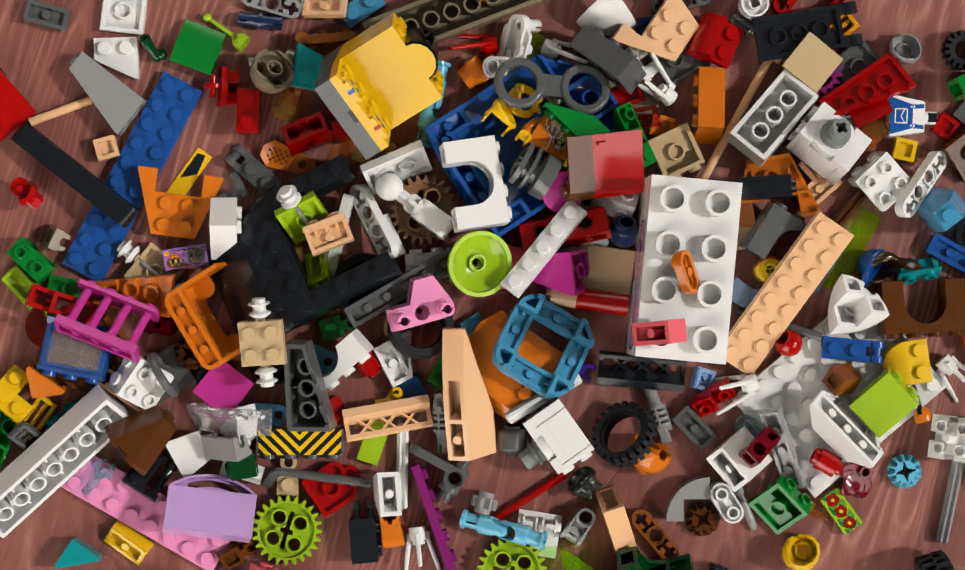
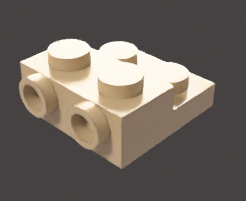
(676, 151)

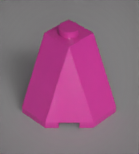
(566, 272)

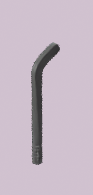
(317, 476)

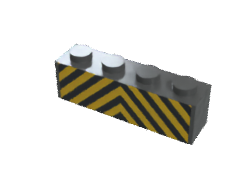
(301, 443)

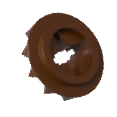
(181, 354)
(692, 521)

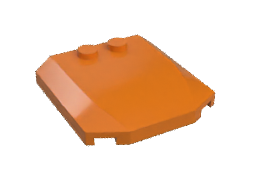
(501, 389)

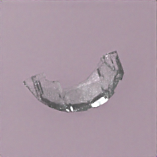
(230, 420)

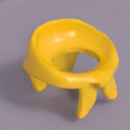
(516, 93)
(501, 111)

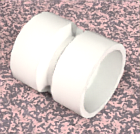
(752, 8)

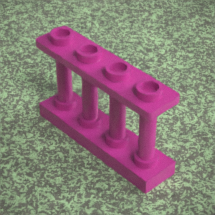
(107, 340)

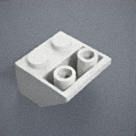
(731, 465)

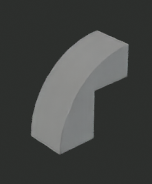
(691, 489)

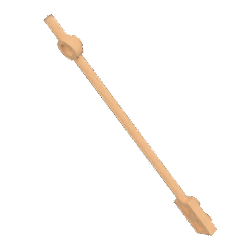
(736, 118)

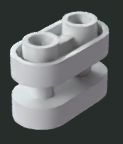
(726, 502)

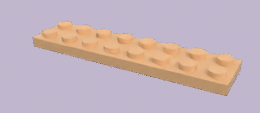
(785, 292)

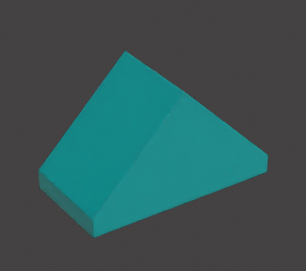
(77, 553)

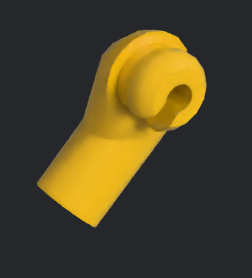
(395, 394)

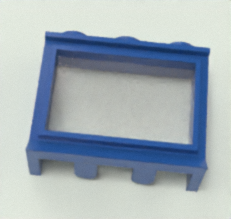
(72, 357)

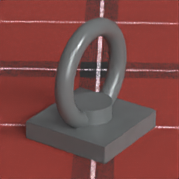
(166, 360)

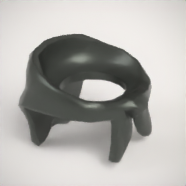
(584, 482)

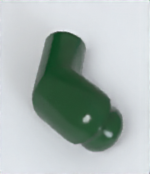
(150, 48)

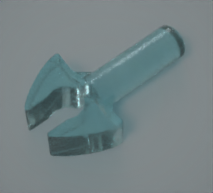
(98, 475)

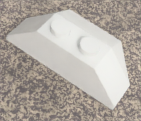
(844, 430)

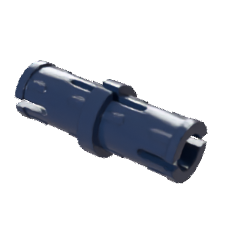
(260, 21)

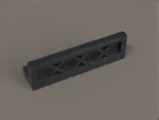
(640, 375)

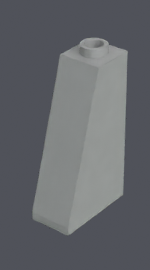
(108, 93)

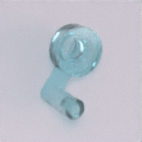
(241, 191)

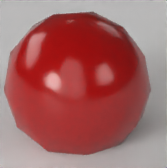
(789, 343)

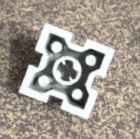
(949, 438)

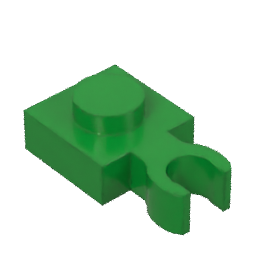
(333, 327)

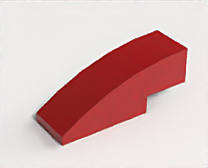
(57, 303)

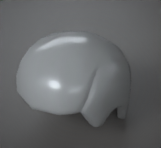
(905, 49)

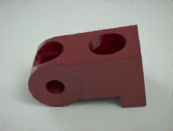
(760, 447)

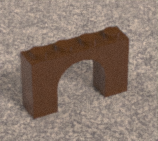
(949, 317)

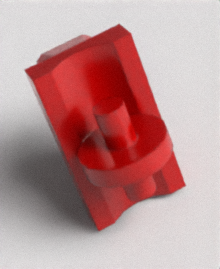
(225, 77)
(26, 192)

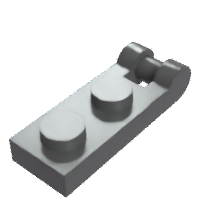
(253, 170)

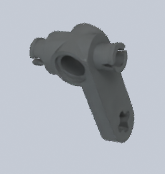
(447, 488)

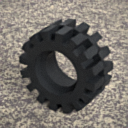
(949, 50)

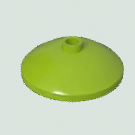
(492, 266)

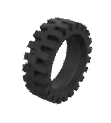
(608, 422)

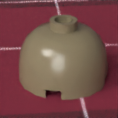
(271, 71)

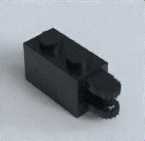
(363, 536)

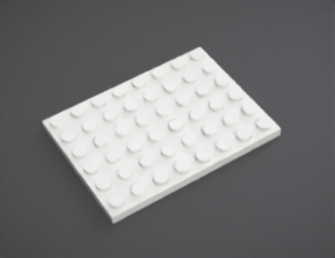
(798, 380)

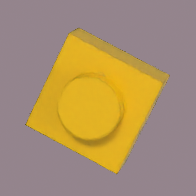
(904, 149)

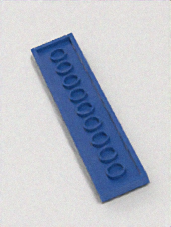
(147, 146)

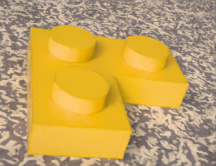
(10, 402)

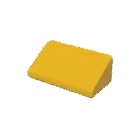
(128, 542)

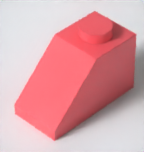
(659, 332)

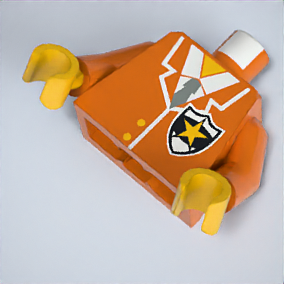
(546, 135)

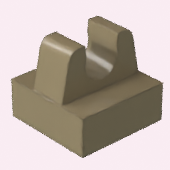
(53, 238)

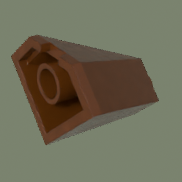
(142, 436)

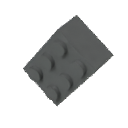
(606, 54)

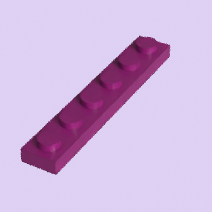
(435, 516)

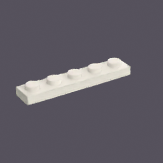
(543, 248)

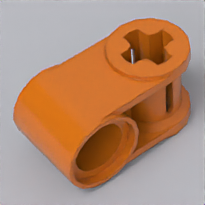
(392, 532)

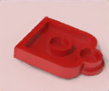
(332, 496)

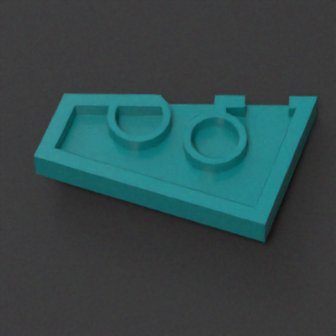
(305, 67)

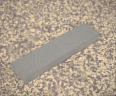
(784, 451)

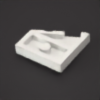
(119, 54)

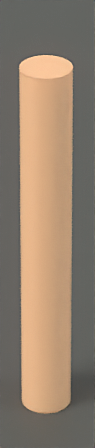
(60, 111)

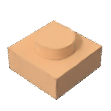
(106, 148)

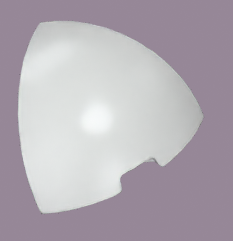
(607, 16)
(853, 307)

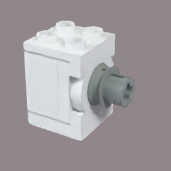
(827, 143)
(554, 439)

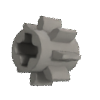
(484, 502)

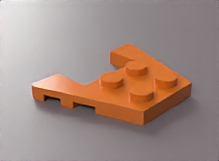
(777, 165)
(176, 213)

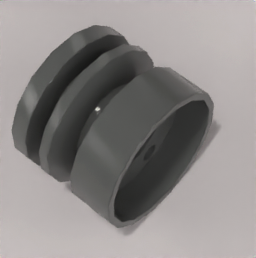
(534, 170)

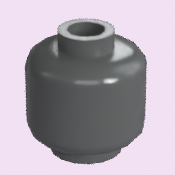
(512, 439)

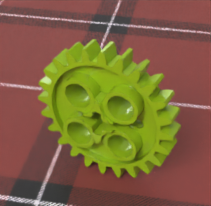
(268, 524)
(514, 552)

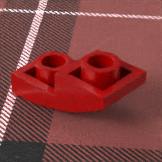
(708, 400)

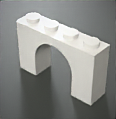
(483, 154)

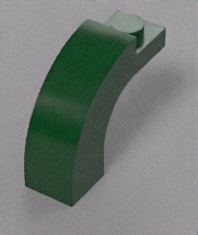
(633, 560)

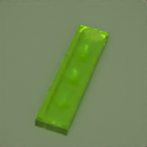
(862, 229)

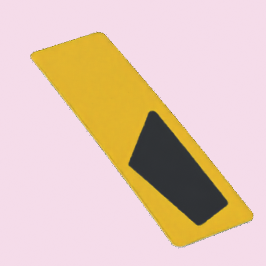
(190, 172)

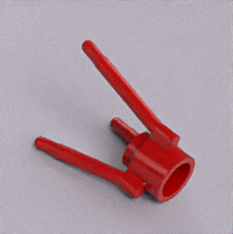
(487, 44)

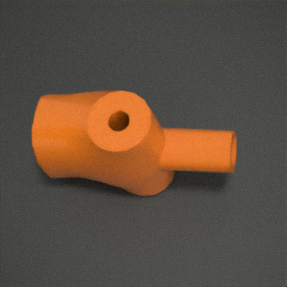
(472, 72)

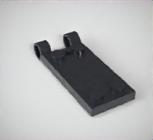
(781, 33)

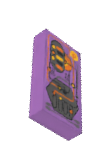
(185, 258)

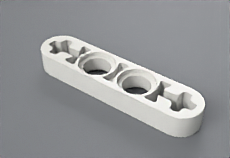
(363, 200)
(907, 202)
(335, 254)

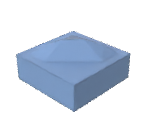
(702, 378)

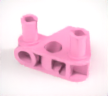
(422, 293)

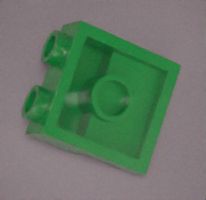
(781, 504)

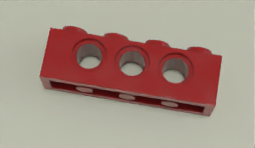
(597, 231)

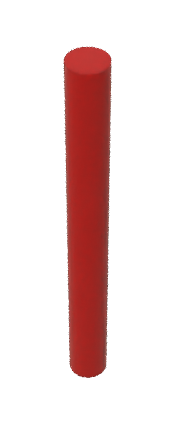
(530, 496)

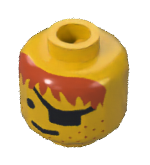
(761, 265)

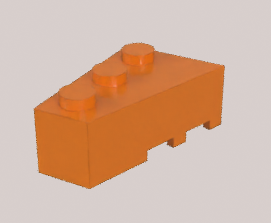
(708, 105)

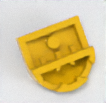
(910, 360)

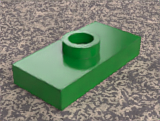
(64, 285)

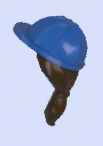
(878, 265)

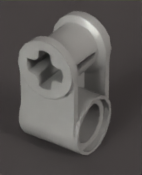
(577, 526)

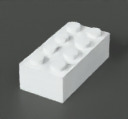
(772, 118)

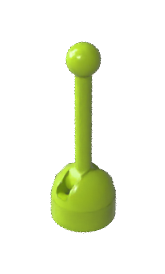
(239, 40)

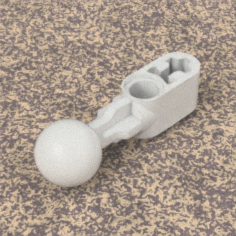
(390, 188)

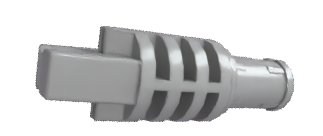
(659, 414)
(439, 423)

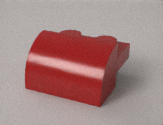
(715, 40)

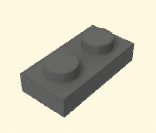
(47, 15)
(694, 427)

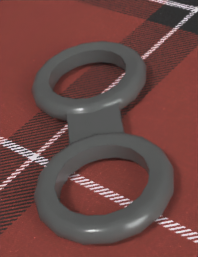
(551, 85)

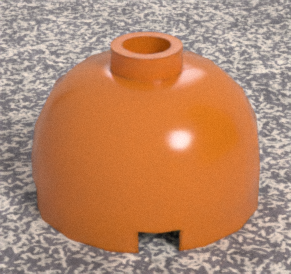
(656, 460)

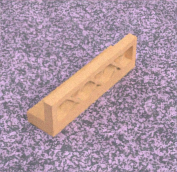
(387, 410)

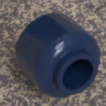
(624, 231)

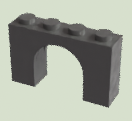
(769, 226)

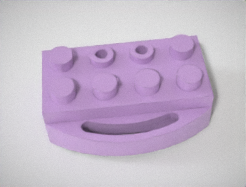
(210, 510)

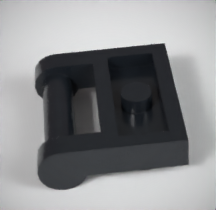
(138, 482)

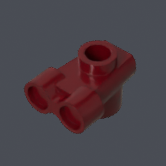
(165, 326)

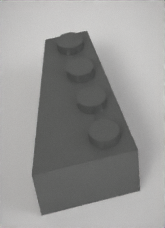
(305, 390)

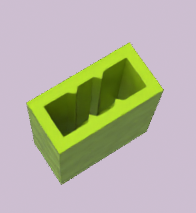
(884, 401)

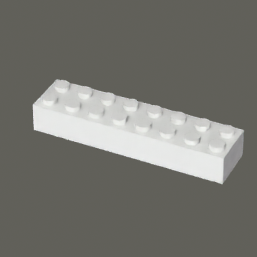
(56, 456)

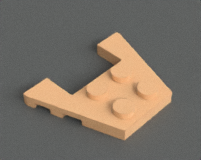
(665, 34)

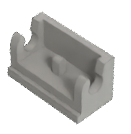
(225, 448)

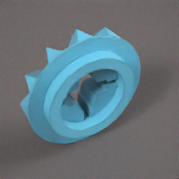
(896, 465)

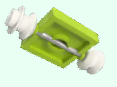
(298, 211)

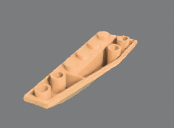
(465, 400)

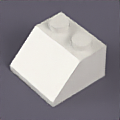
(224, 225)

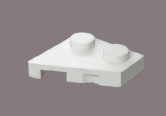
(394, 364)

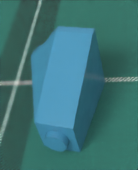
(941, 209)

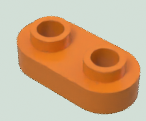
(685, 271)

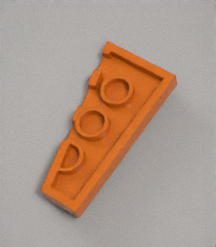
(144, 289)

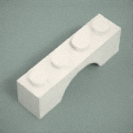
(350, 351)

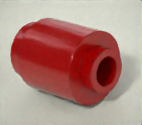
(369, 367)
(826, 462)

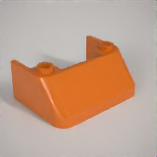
(204, 336)

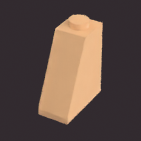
(615, 518)

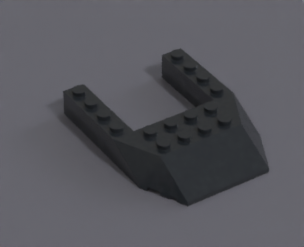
(269, 267)

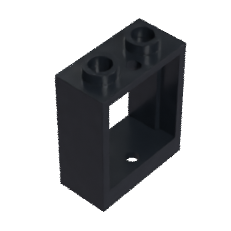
(767, 187)

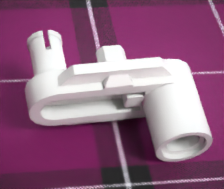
(513, 43)

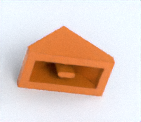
(43, 385)

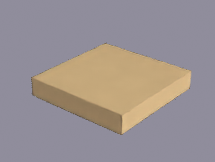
(812, 62)

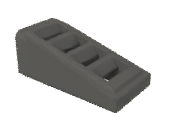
(27, 428)

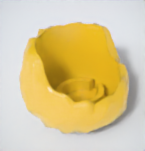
(801, 552)

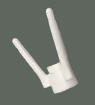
(552, 49)
(663, 92)
(947, 365)
(747, 382)
(418, 536)

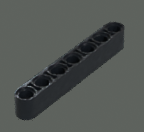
(75, 174)

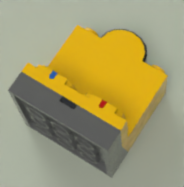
(380, 81)

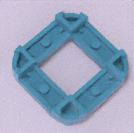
(506, 347)

